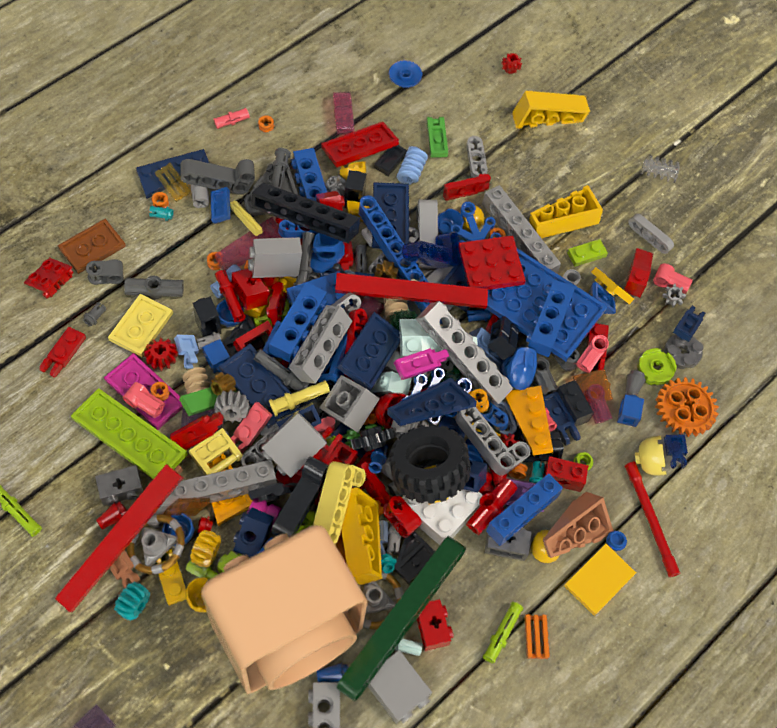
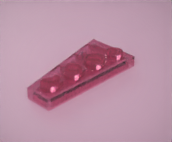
(238, 251)

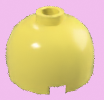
(651, 456)

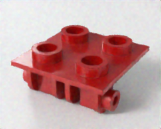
(48, 276)

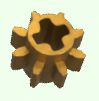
(386, 270)
(223, 383)

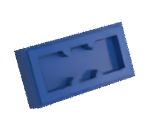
(220, 205)

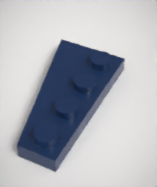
(151, 183)
(434, 402)

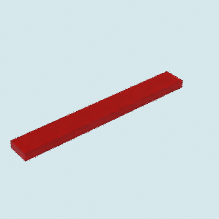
(411, 290)
(118, 538)

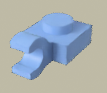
(187, 346)

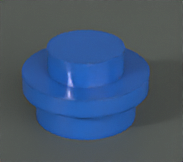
(616, 540)

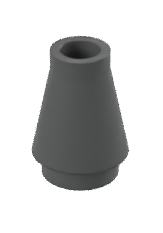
(634, 382)

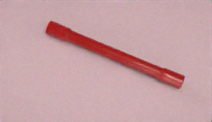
(667, 557)

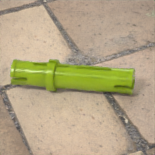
(18, 513)
(492, 653)

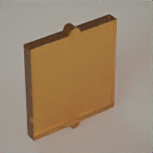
(597, 377)
(188, 506)

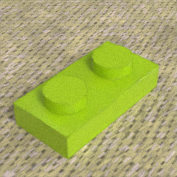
(587, 252)

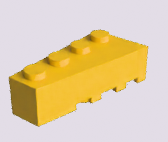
(549, 108)
(567, 214)
(362, 537)

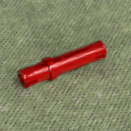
(227, 289)

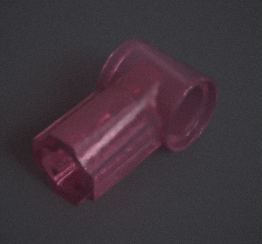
(372, 305)
(598, 404)

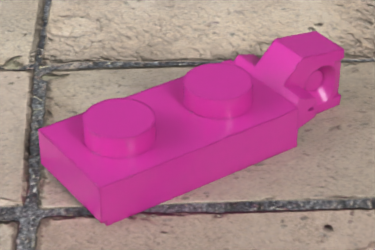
(420, 362)

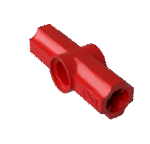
(491, 506)

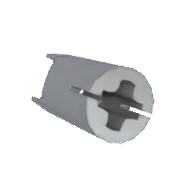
(199, 196)

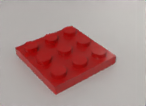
(492, 263)

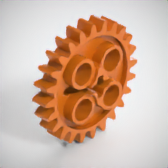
(686, 407)

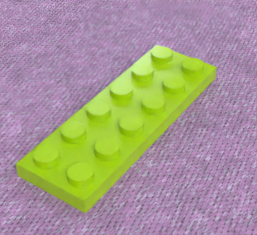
(128, 434)

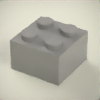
(349, 403)

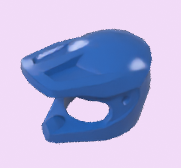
(326, 253)
(521, 368)

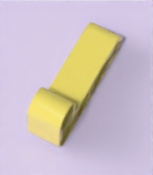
(335, 496)

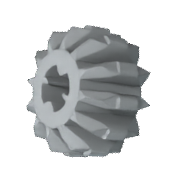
(232, 406)

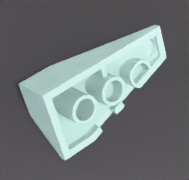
(415, 339)

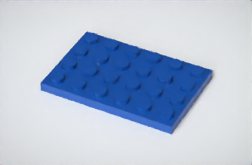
(522, 303)

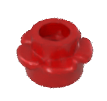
(204, 524)

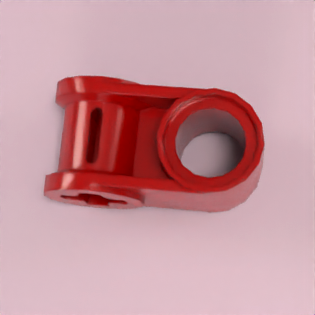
(402, 518)

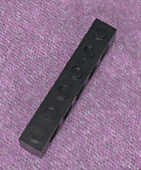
(305, 212)

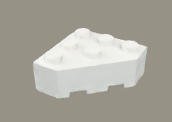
(446, 517)

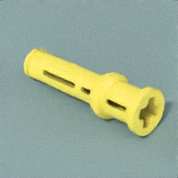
(289, 400)

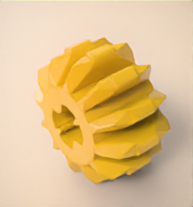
(205, 548)

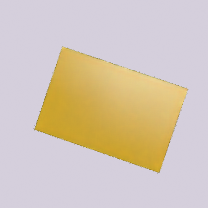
(600, 579)

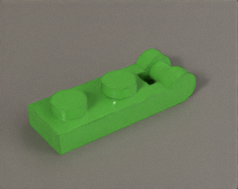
(437, 137)

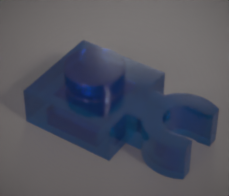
(676, 447)

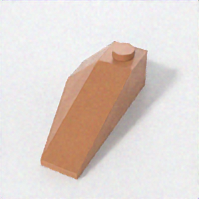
(581, 523)

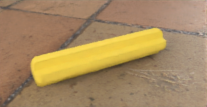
(246, 218)

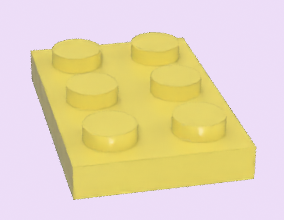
(140, 325)

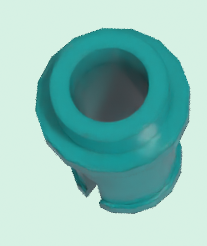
(159, 212)
(537, 472)

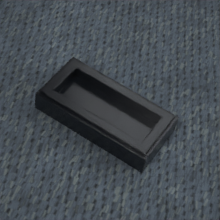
(390, 160)

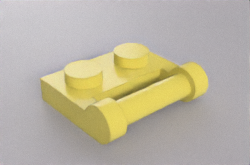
(213, 448)

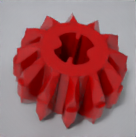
(167, 351)

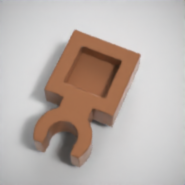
(122, 570)

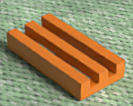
(536, 619)

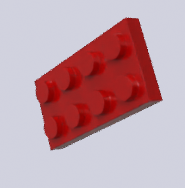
(360, 144)

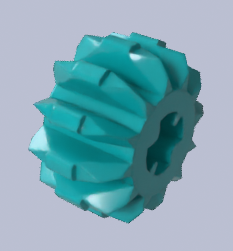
(132, 601)

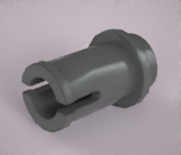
(93, 315)

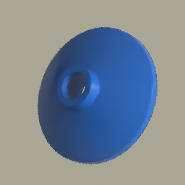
(405, 73)

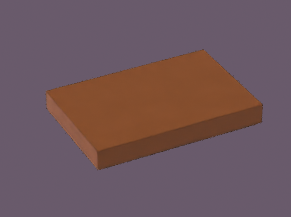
(91, 245)

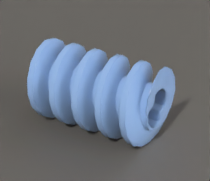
(412, 165)

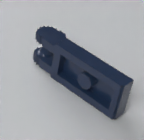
(688, 324)
(561, 417)

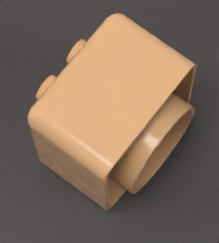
(285, 609)

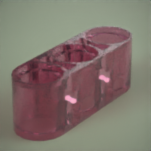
(343, 112)

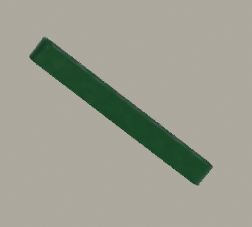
(400, 619)

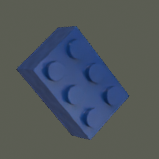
(325, 283)

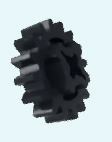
(372, 438)

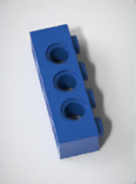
(308, 173)
(562, 294)
(310, 296)
(524, 509)

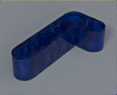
(441, 255)

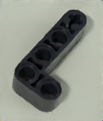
(302, 498)

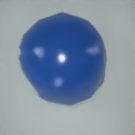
(448, 219)
(225, 315)
(187, 526)

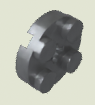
(688, 359)

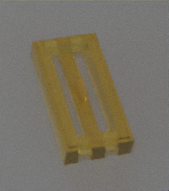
(158, 173)

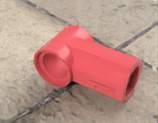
(668, 277)
(592, 354)
(140, 397)

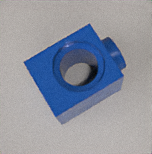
(215, 355)
(630, 410)

